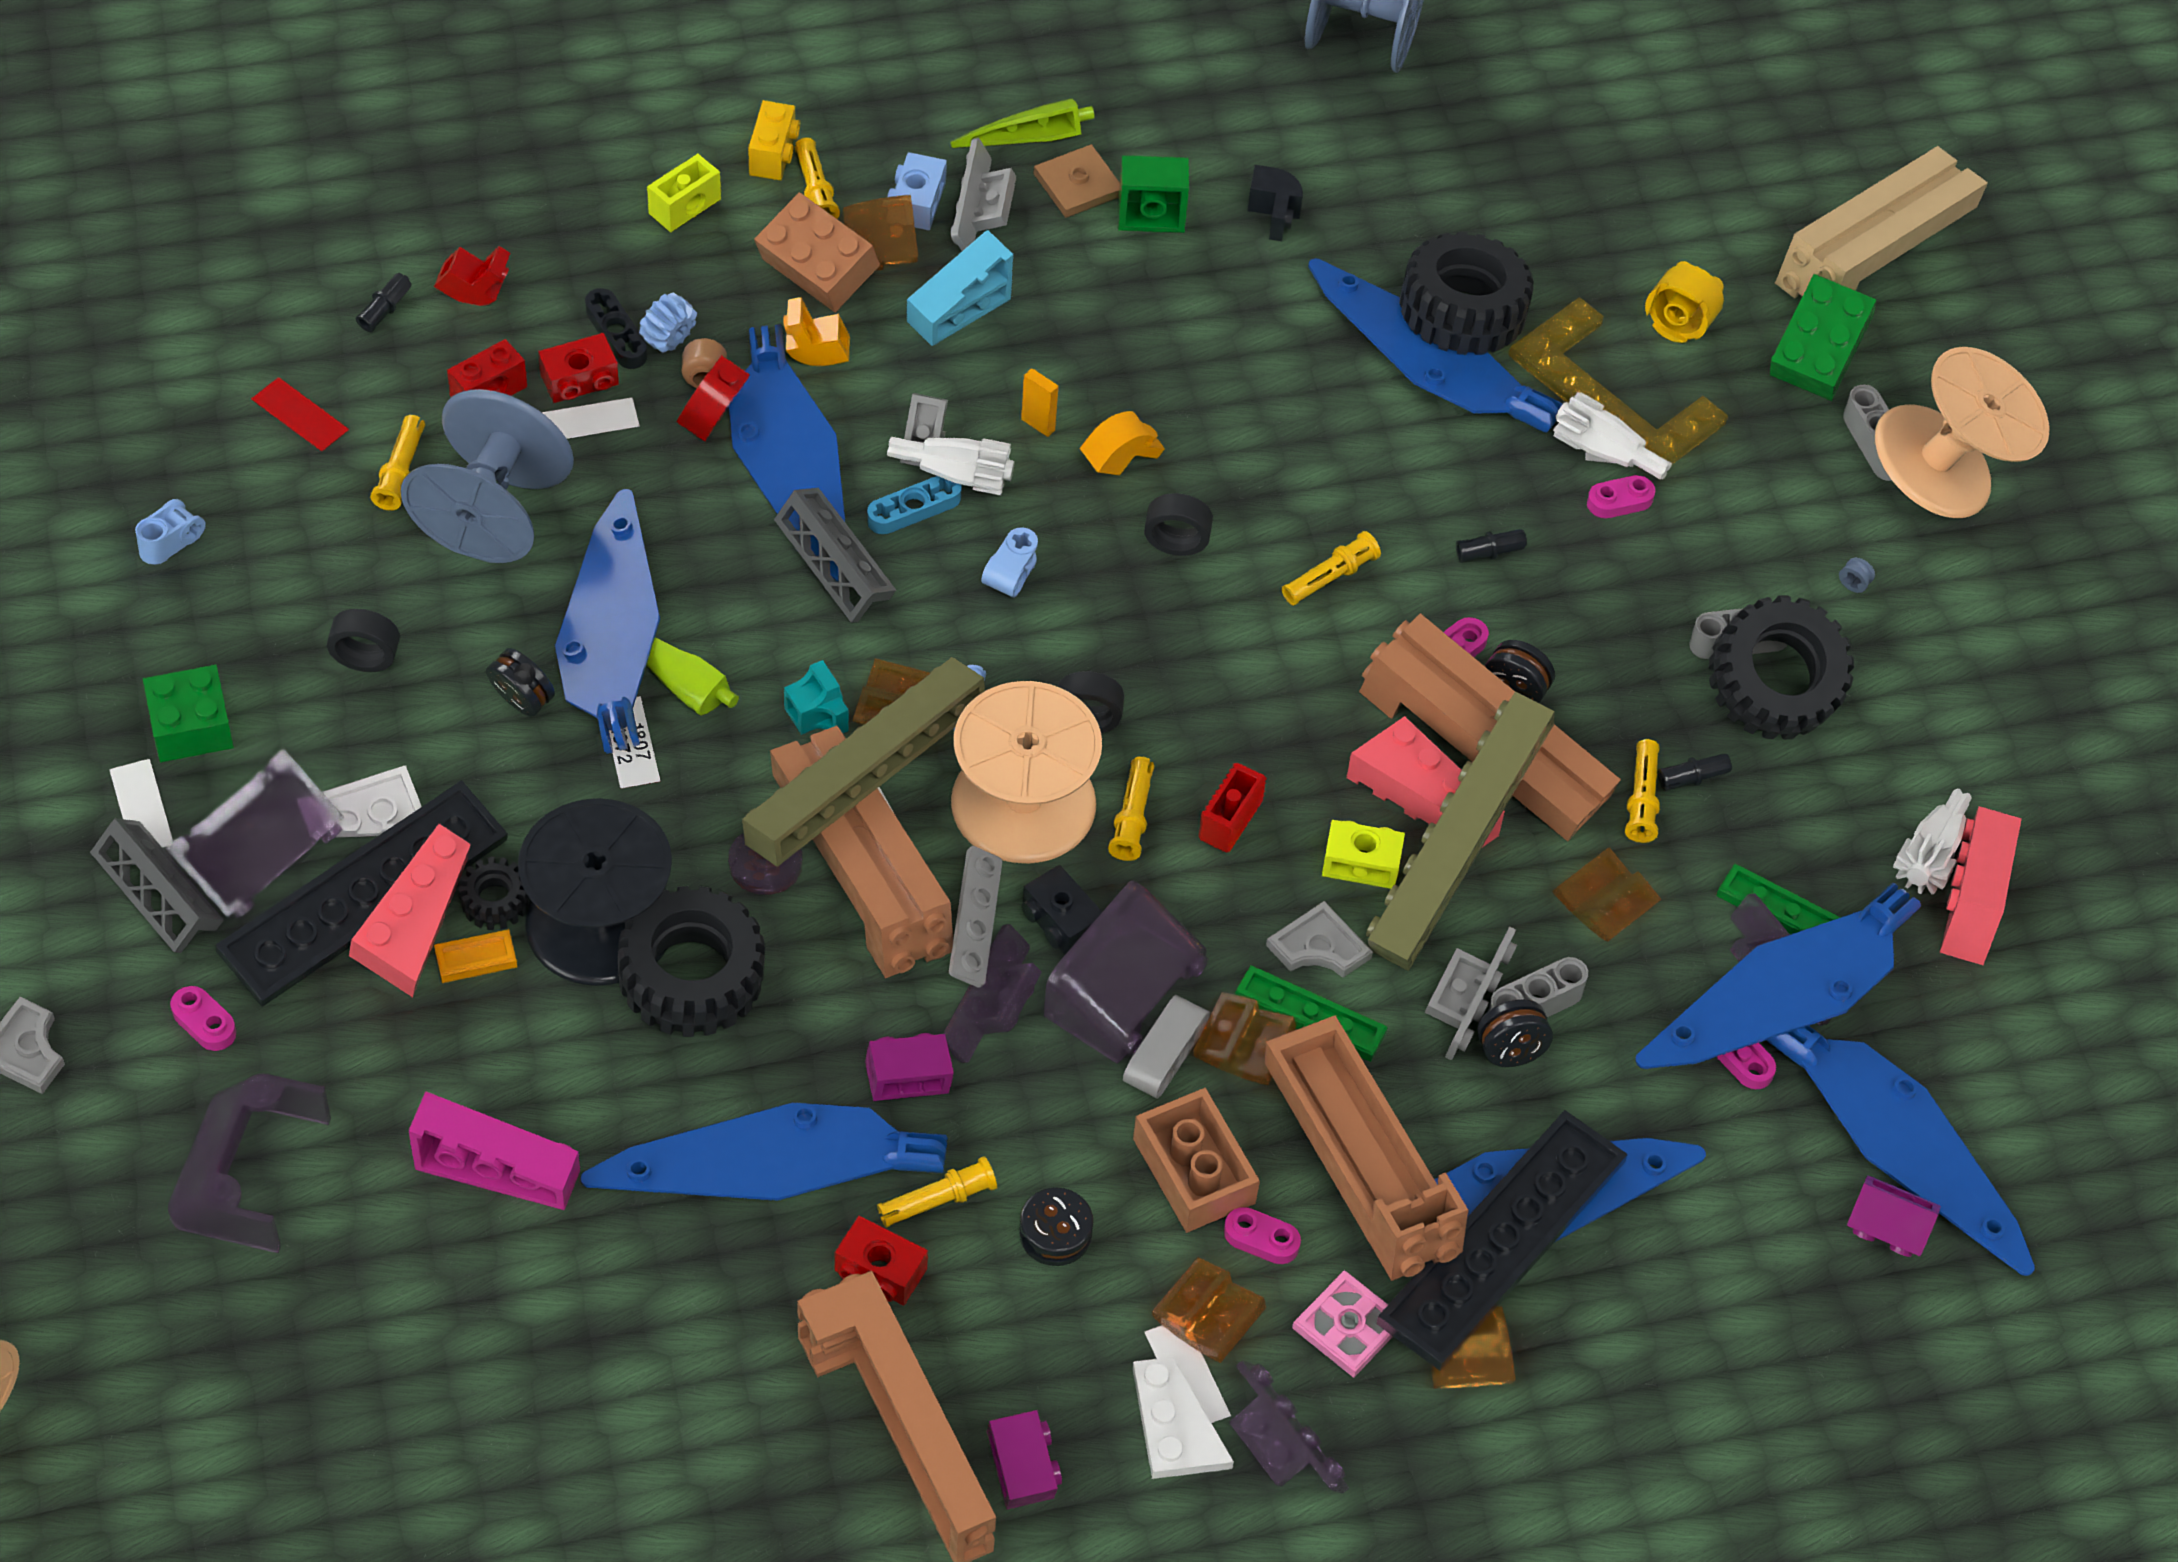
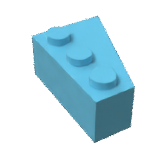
(962, 290)

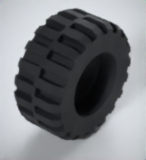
(1459, 320)
(1811, 637)
(691, 1004)

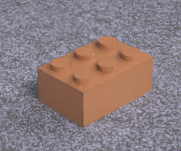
(817, 252)
(1195, 1159)

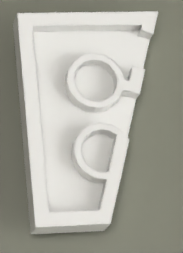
(374, 802)
(1174, 1423)

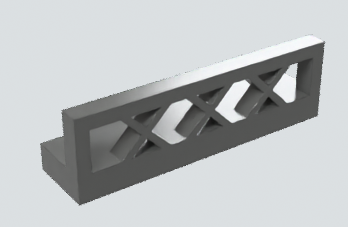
(835, 544)
(166, 877)

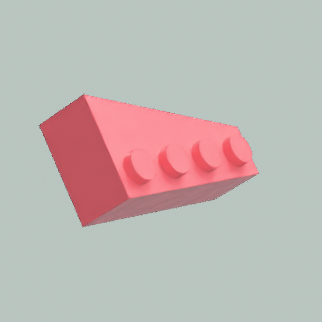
(1980, 884)

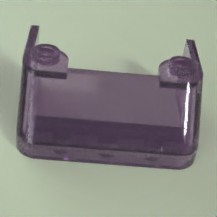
(207, 1197)

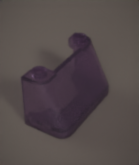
(256, 835)
(1121, 972)

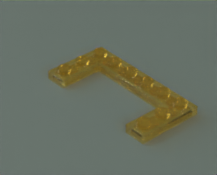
(1543, 357)

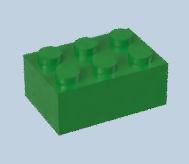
(1822, 337)

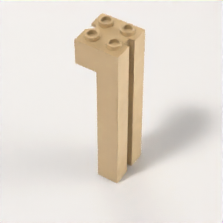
(1881, 223)

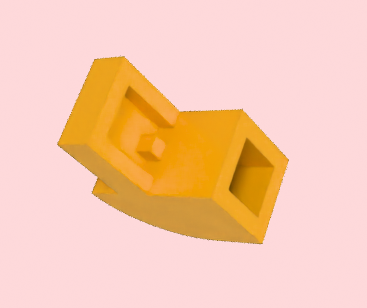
(816, 340)
(1118, 441)

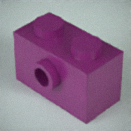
(909, 1066)
(1893, 1217)
(1023, 1459)

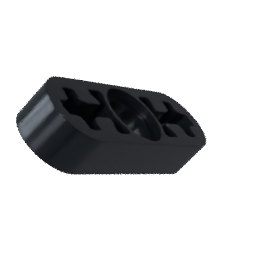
(616, 315)

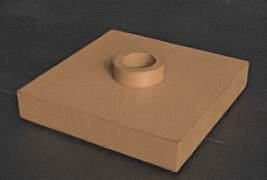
(1078, 180)

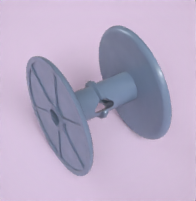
(1403, 12)
(502, 443)

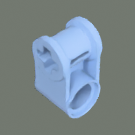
(167, 531)
(1012, 562)

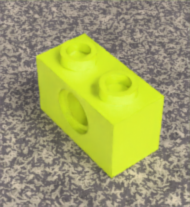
(684, 192)
(1376, 867)

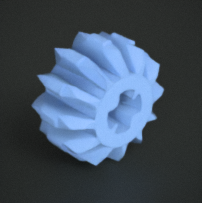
(668, 322)

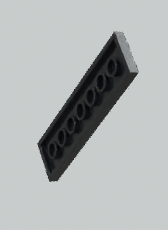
(330, 909)
(1503, 1240)

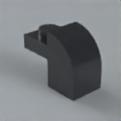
(1278, 195)

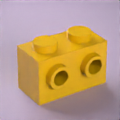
(772, 140)

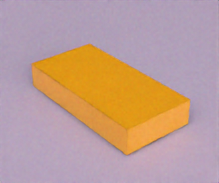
(1039, 402)
(475, 956)

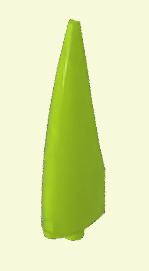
(1037, 124)
(690, 678)

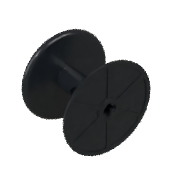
(585, 877)

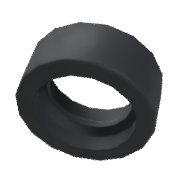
(1179, 508)
(366, 625)
(1098, 688)

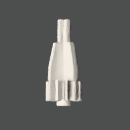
(1604, 435)
(960, 460)
(1930, 854)

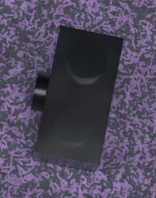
(1059, 908)

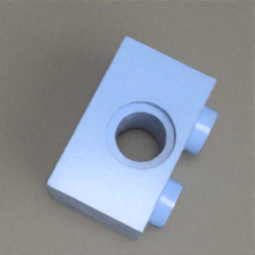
(925, 181)

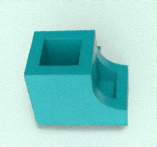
(816, 701)

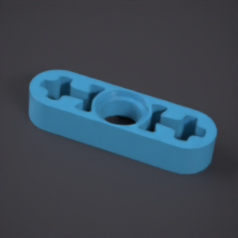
(905, 516)

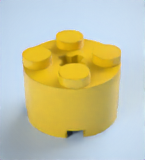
(1685, 302)

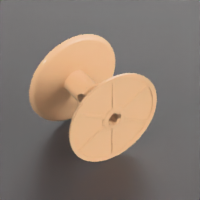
(1982, 410)
(1025, 771)

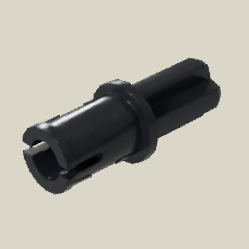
(383, 302)
(1490, 545)
(1694, 771)

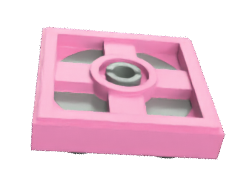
(1344, 1324)

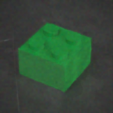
(1153, 194)
(188, 713)

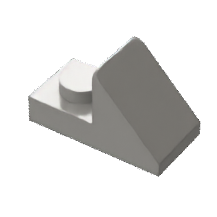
(925, 420)

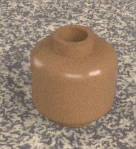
(699, 359)

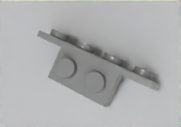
(983, 197)
(975, 916)
(1462, 990)

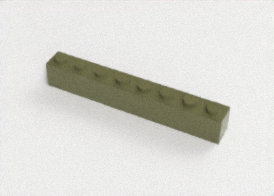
(861, 762)
(1461, 830)

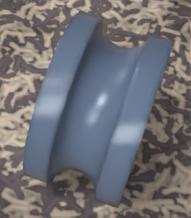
(1857, 575)

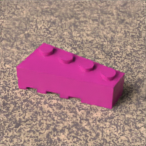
(491, 1153)

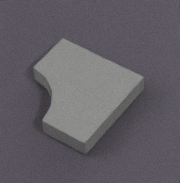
(1320, 940)
(25, 1046)

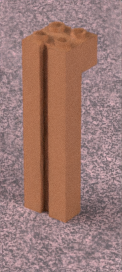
(1460, 703)
(878, 869)
(1367, 1150)
(858, 1326)

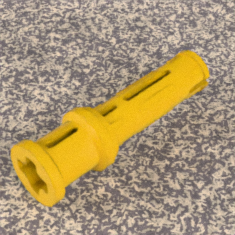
(817, 188)
(391, 474)
(1342, 562)
(1644, 816)
(1130, 820)
(954, 1186)

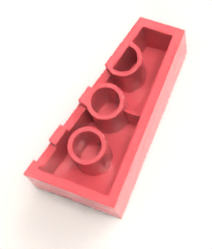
(1408, 771)
(408, 918)

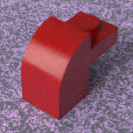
(471, 279)
(712, 398)

